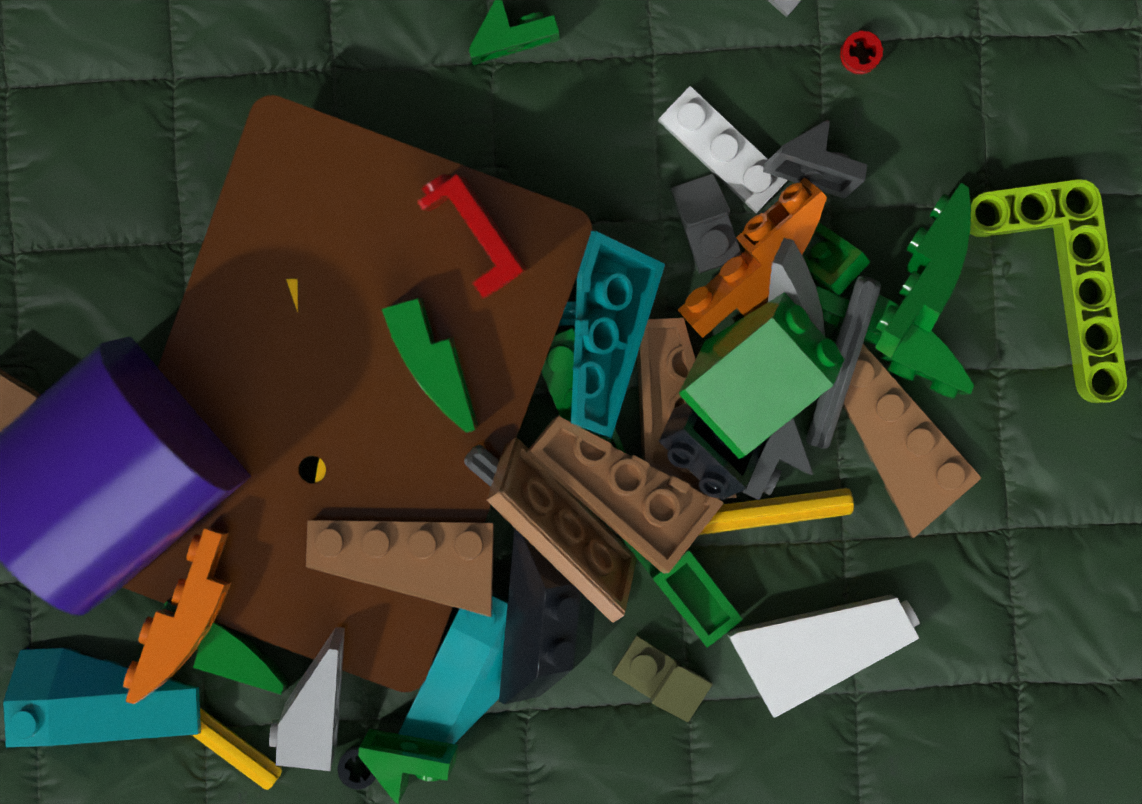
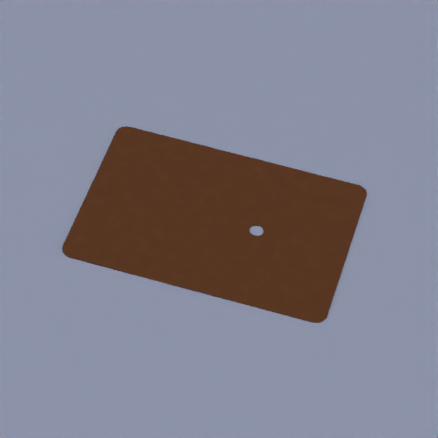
(328, 381)

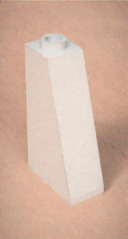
(818, 649)

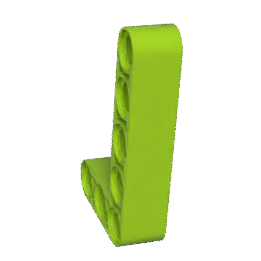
(1072, 270)

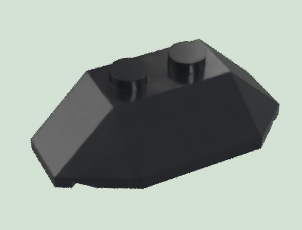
(545, 625)

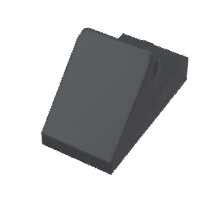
(808, 158)
(706, 222)
(782, 446)

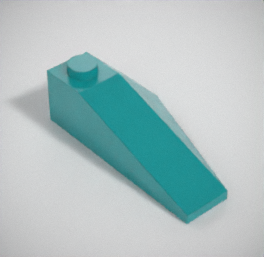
(611, 316)
(462, 677)
(80, 699)

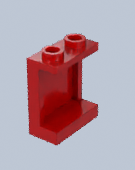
(482, 225)

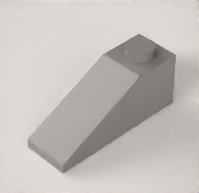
(310, 718)

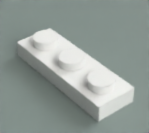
(721, 148)

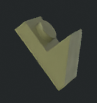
(662, 679)

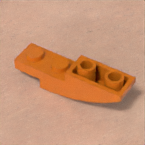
(746, 278)
(175, 636)

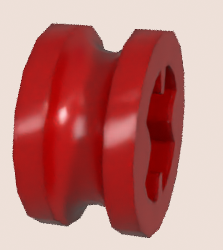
(869, 41)

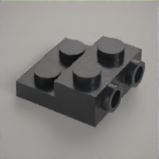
(698, 448)

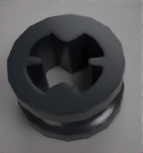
(345, 771)

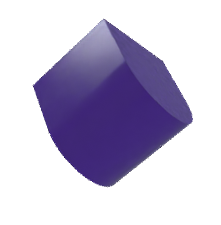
(105, 477)

